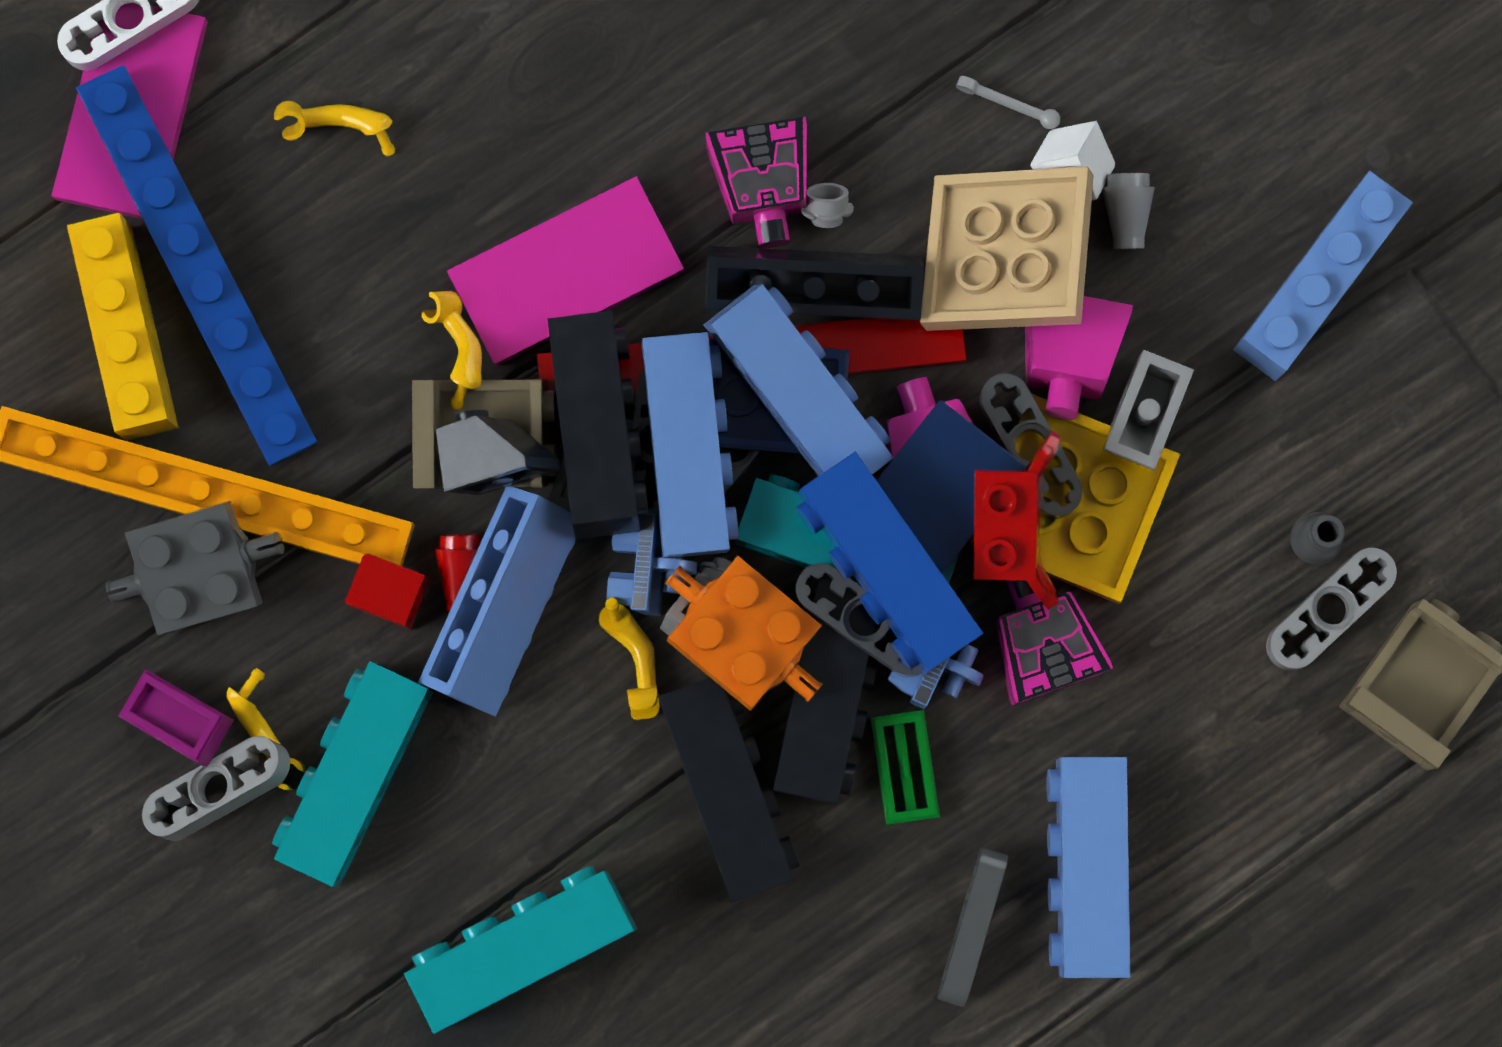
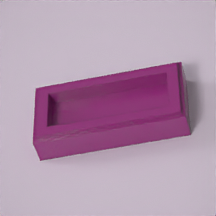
(176, 718)

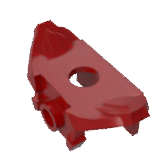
(1009, 524)

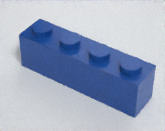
(888, 564)

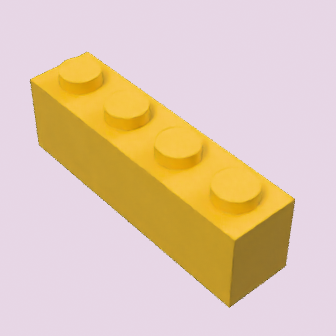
(122, 327)

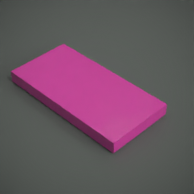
(163, 76)
(565, 268)

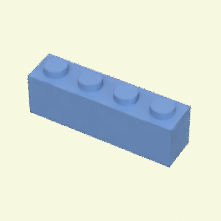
(1322, 276)
(794, 383)
(686, 445)
(500, 601)
(1091, 867)

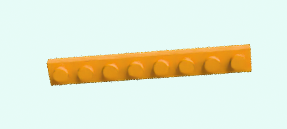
(191, 485)

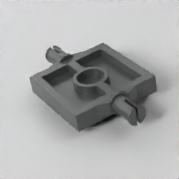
(194, 567)

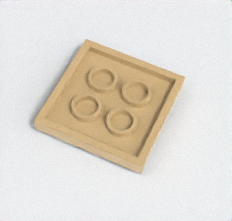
(1007, 249)

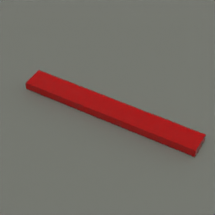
(873, 344)

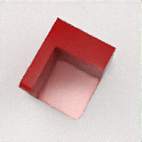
(387, 591)

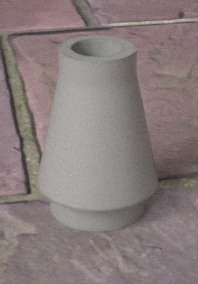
(1128, 208)

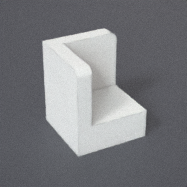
(1077, 147)

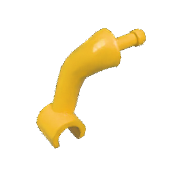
(359, 118)
(469, 359)
(623, 627)
(252, 718)

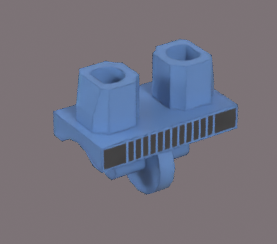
(645, 586)
(923, 685)

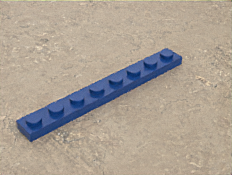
(197, 266)

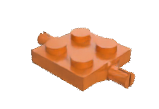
(744, 633)

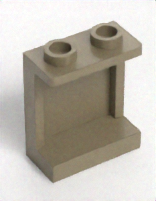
(522, 401)
(1425, 682)

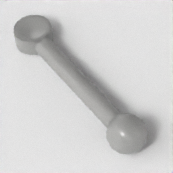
(1049, 118)

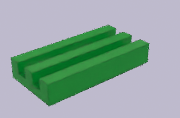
(911, 812)

